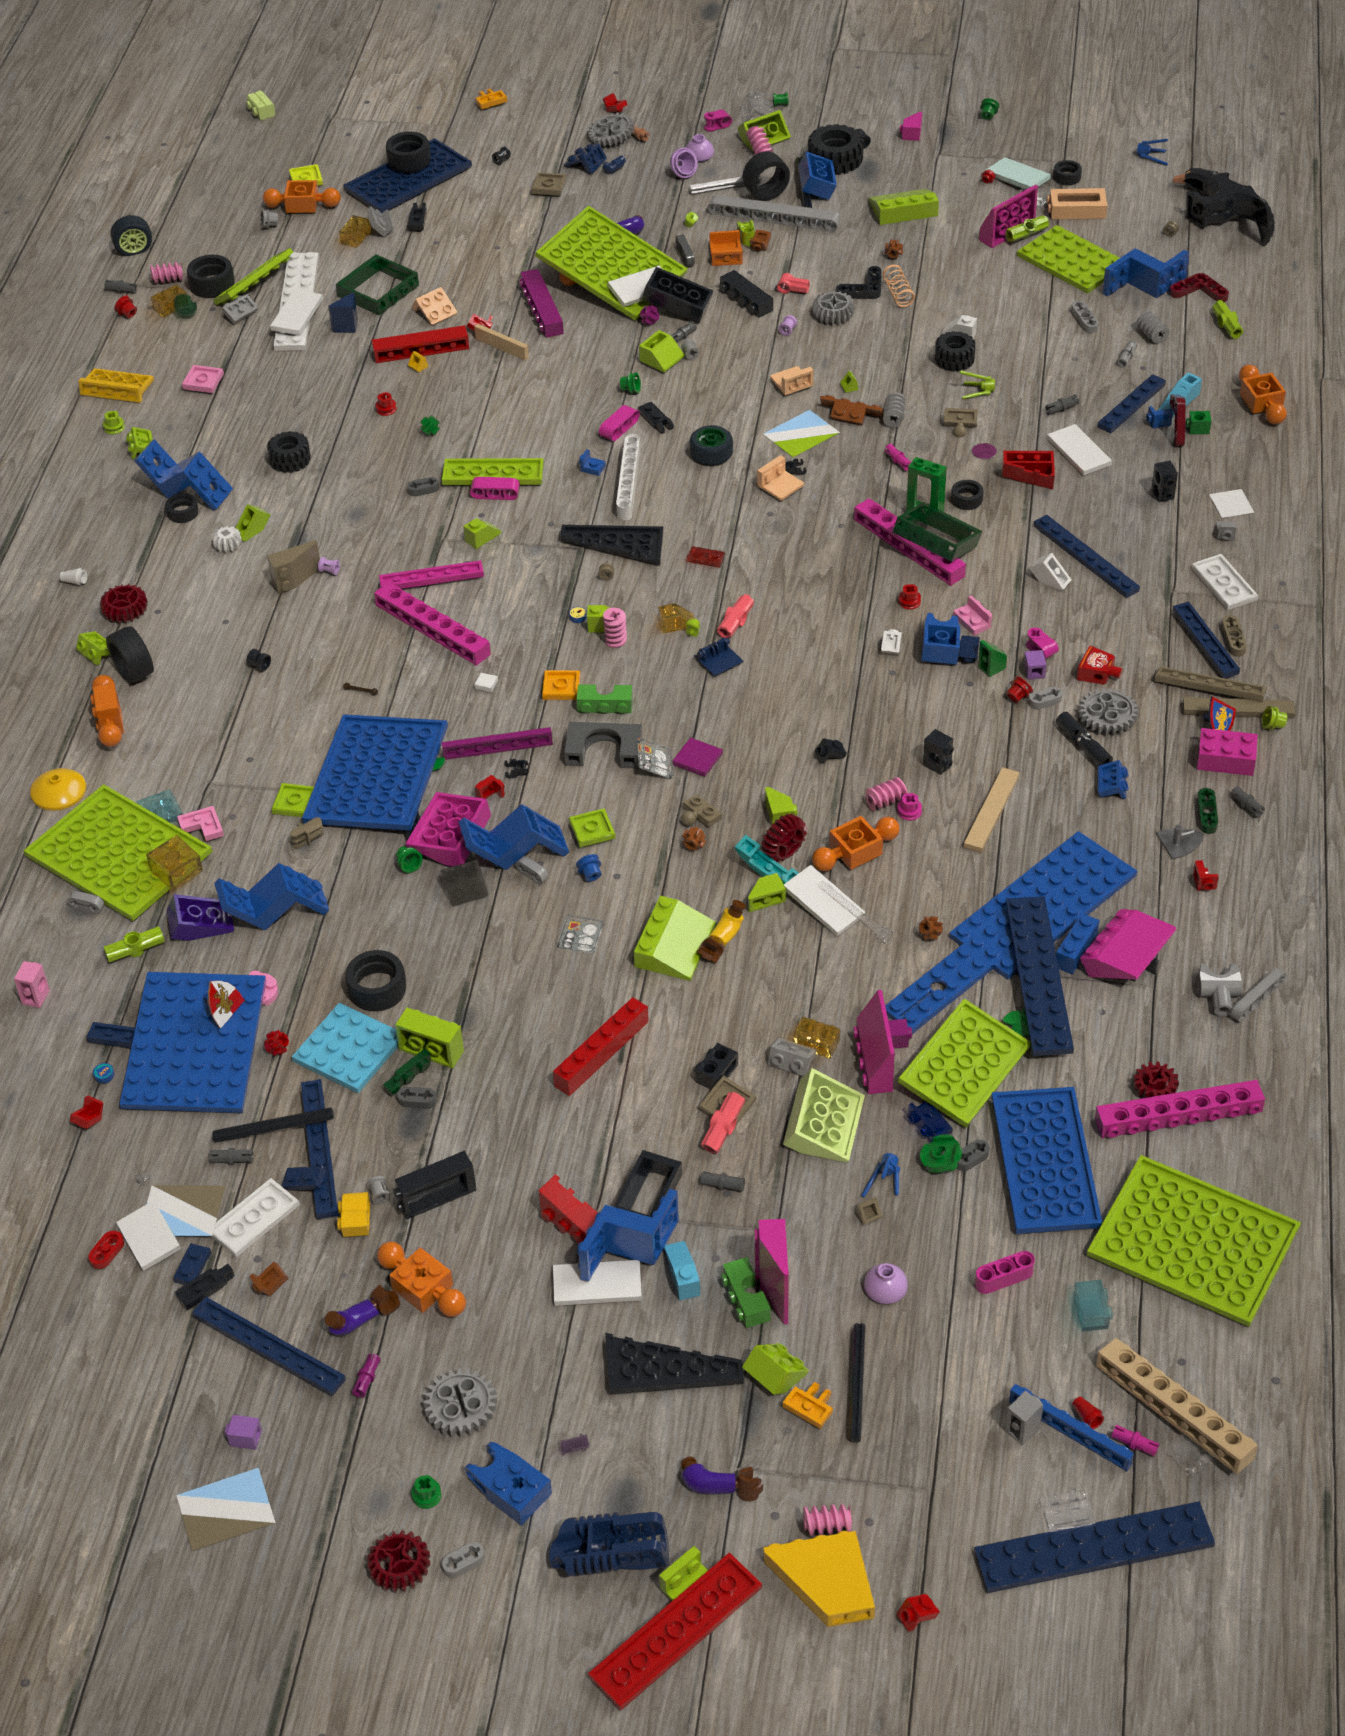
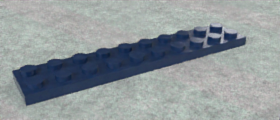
(1039, 976)
(1093, 1547)

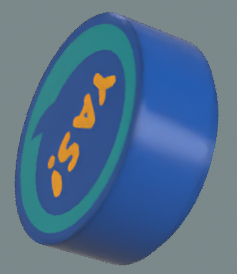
(103, 1073)

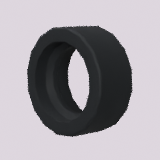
(1067, 178)
(178, 500)
(967, 503)

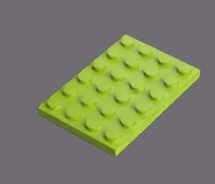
(1068, 258)
(964, 1062)

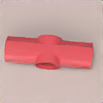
(735, 616)
(723, 1122)

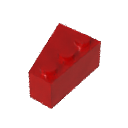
(1030, 467)

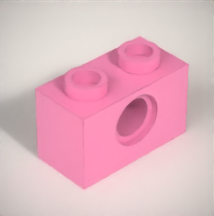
(31, 984)

